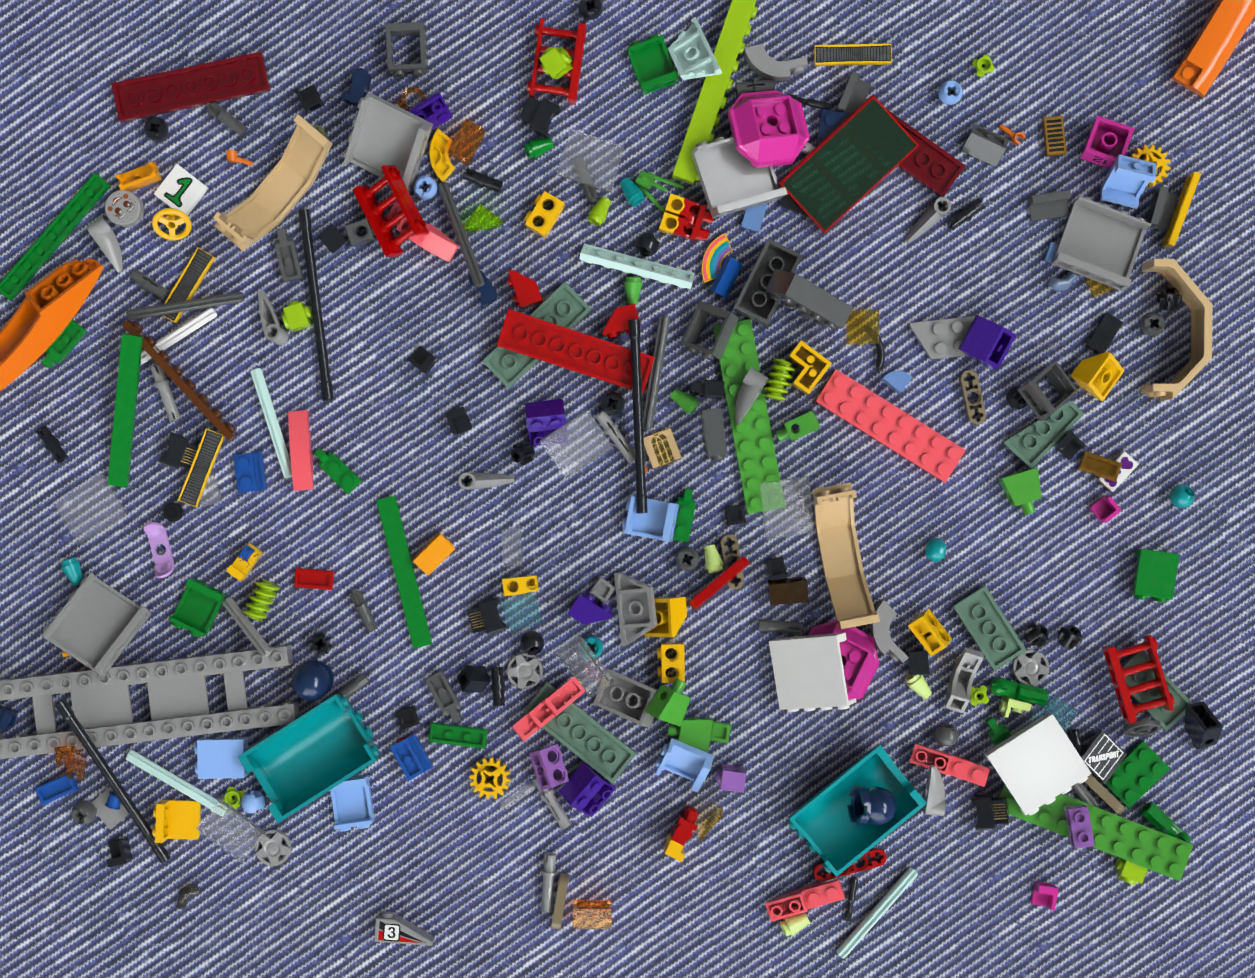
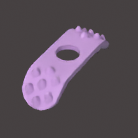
(157, 535)

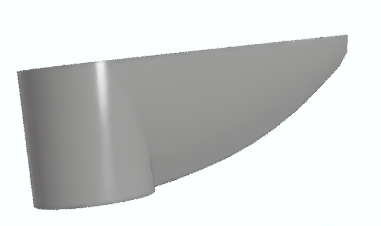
(929, 218)
(107, 241)
(270, 321)
(749, 391)
(484, 480)
(934, 793)

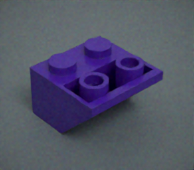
(432, 109)
(987, 342)
(544, 418)
(589, 611)
(587, 790)

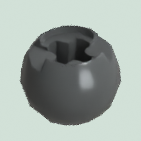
(1145, 324)
(694, 561)
(946, 735)
(84, 812)

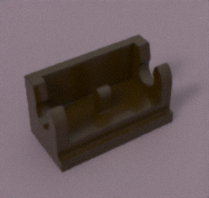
(788, 590)

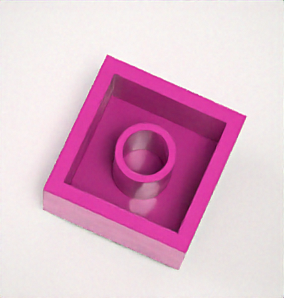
(1106, 141)

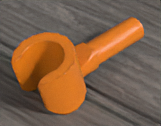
(1013, 135)
(231, 156)

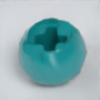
(1182, 496)
(935, 550)
(599, 645)

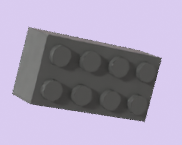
(808, 299)
(754, 300)

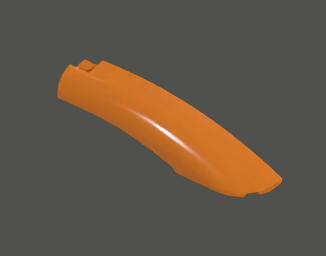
(1214, 45)
(44, 316)

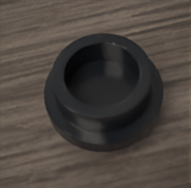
(173, 512)

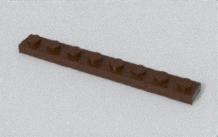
(186, 385)

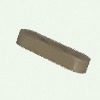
(975, 382)
(725, 548)
(1105, 795)
(560, 901)

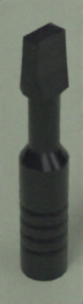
(811, 102)
(851, 898)

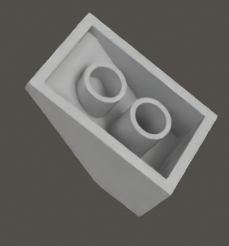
(627, 698)

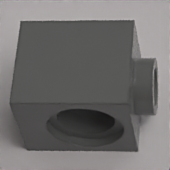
(352, 231)

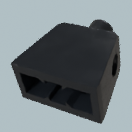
(1202, 725)

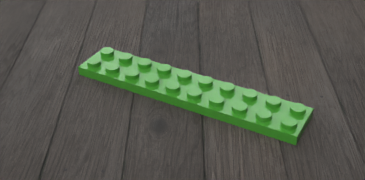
(753, 435)
(1113, 835)

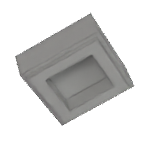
(602, 589)

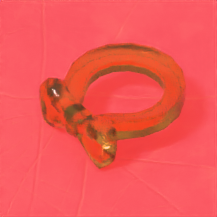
(402, 102)

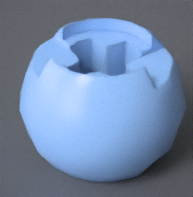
(947, 86)
(430, 191)
(253, 801)

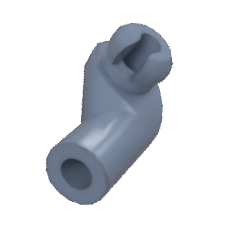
(1062, 284)

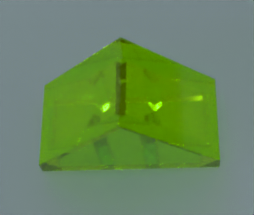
(482, 220)

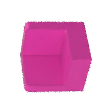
(1105, 508)
(1044, 894)

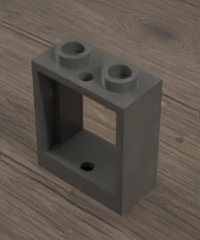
(406, 29)
(696, 324)
(1037, 399)
(714, 433)

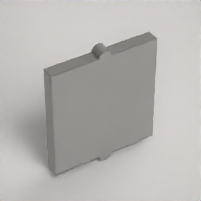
(109, 816)

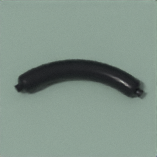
(880, 355)

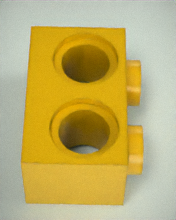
(548, 216)
(930, 632)
(676, 662)

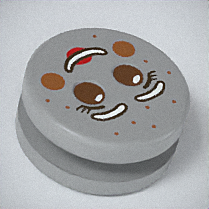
(124, 208)

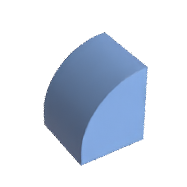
(897, 380)

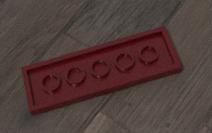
(930, 163)

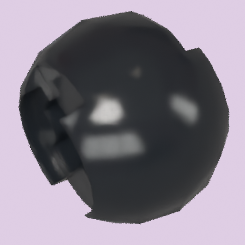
(592, 14)
(162, 129)
(647, 244)
(1012, 402)
(619, 406)
(532, 643)

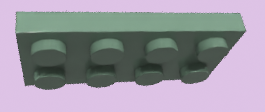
(989, 628)
(1165, 717)

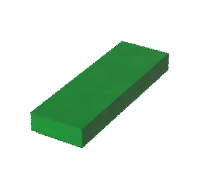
(458, 735)

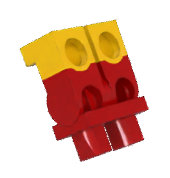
(685, 218)
(681, 833)

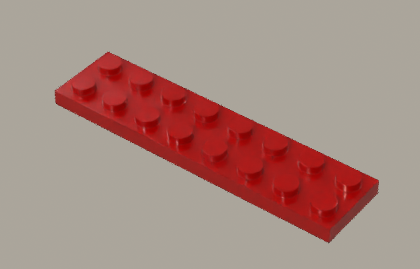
(571, 349)

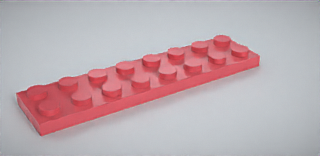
(890, 426)

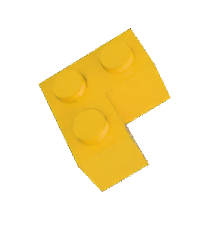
(812, 366)

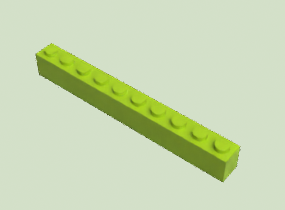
(714, 87)

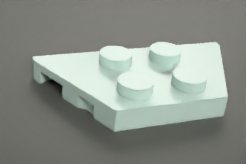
(693, 54)

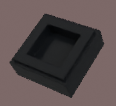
(735, 514)
(408, 717)

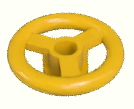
(172, 219)

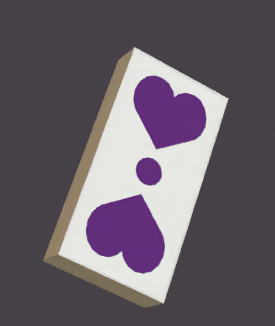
(1127, 467)

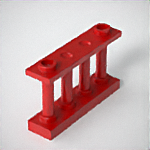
(575, 53)
(376, 217)
(1119, 674)

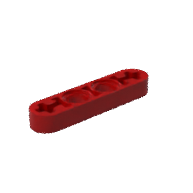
(719, 582)
(853, 869)

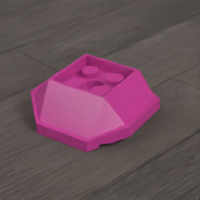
(760, 141)
(858, 657)

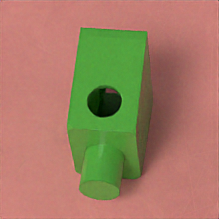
(807, 422)
(1022, 489)
(670, 703)
(694, 732)

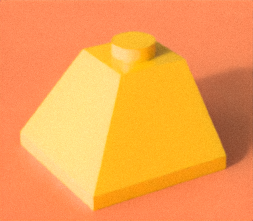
(1098, 374)
(670, 616)

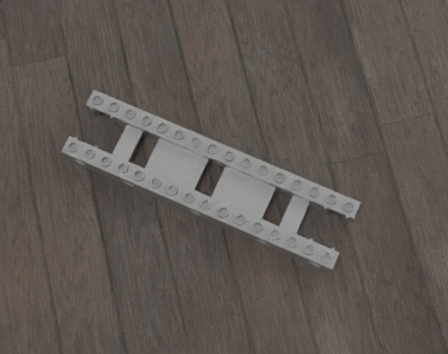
(175, 698)

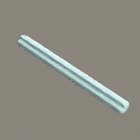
(272, 422)
(171, 779)
(877, 912)

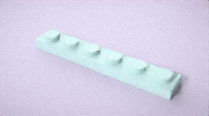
(637, 266)

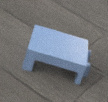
(1127, 181)
(656, 524)
(220, 758)
(685, 762)
(352, 804)

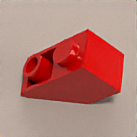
(525, 288)
(619, 321)

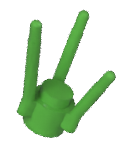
(647, 180)

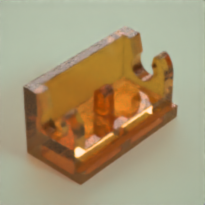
(466, 142)
(72, 760)
(592, 914)

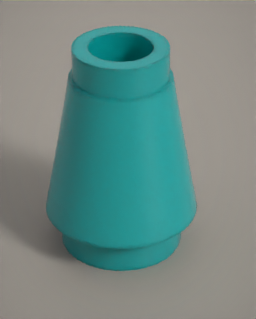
(632, 193)
(72, 570)

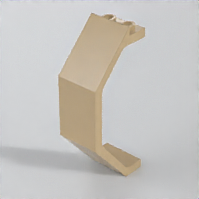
(279, 190)
(1200, 327)
(842, 556)

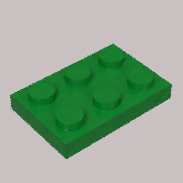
(1136, 774)

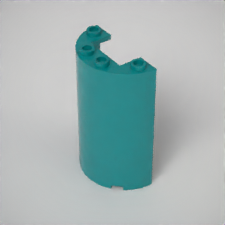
(311, 755)
(826, 818)

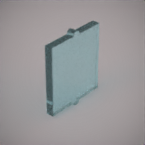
(522, 612)

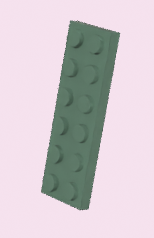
(560, 308)
(586, 737)

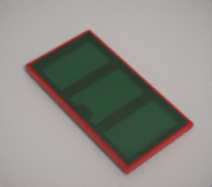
(848, 164)

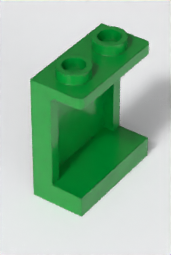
(652, 64)
(1155, 575)
(198, 608)

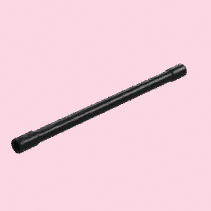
(305, 225)
(634, 335)
(68, 715)

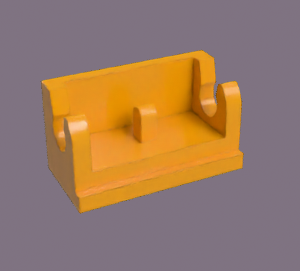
(139, 177)
(433, 553)

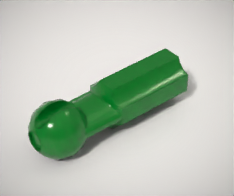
(1019, 691)
(1163, 822)

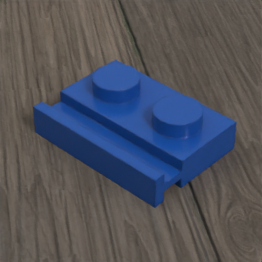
(250, 472)
(411, 757)

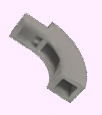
(769, 68)
(881, 633)
(962, 678)

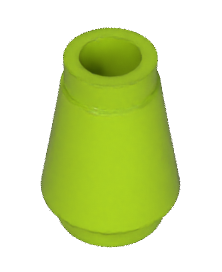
(599, 211)

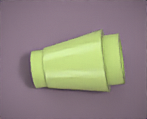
(713, 561)
(918, 685)
(794, 924)

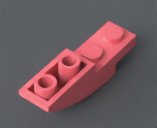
(434, 242)
(950, 764)
(804, 898)

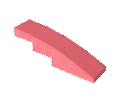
(300, 450)
(548, 708)

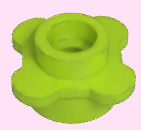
(977, 63)
(983, 696)
(231, 791)

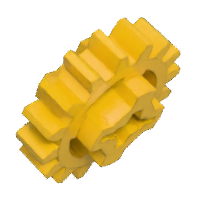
(1148, 154)
(495, 784)

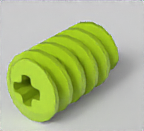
(778, 380)
(261, 600)

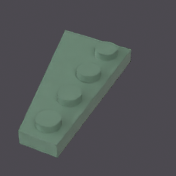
(1038, 438)

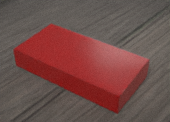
(314, 578)

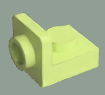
(1017, 706)

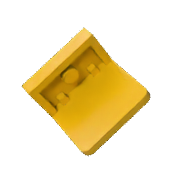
(176, 820)

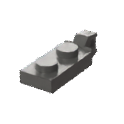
(287, 257)
(444, 695)

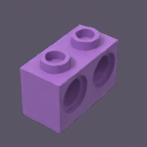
(548, 766)
(731, 778)
(1079, 826)

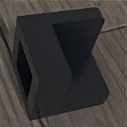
(310, 98)
(332, 238)
(423, 360)
(458, 421)
(1069, 445)
(775, 568)
(918, 662)
(473, 679)
(120, 852)

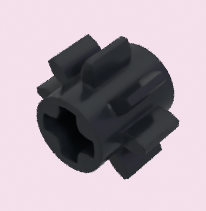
(1169, 298)
(522, 453)
(1036, 634)
(1069, 637)
(316, 646)

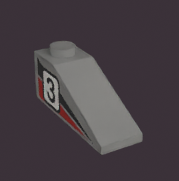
(395, 929)

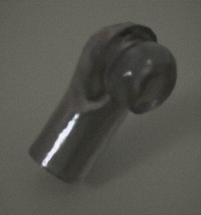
(185, 893)

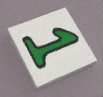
(181, 190)

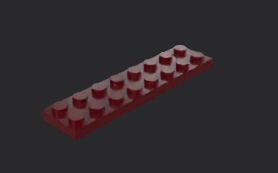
(191, 87)

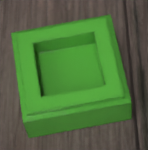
(720, 732)

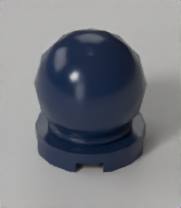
(312, 680)
(871, 805)

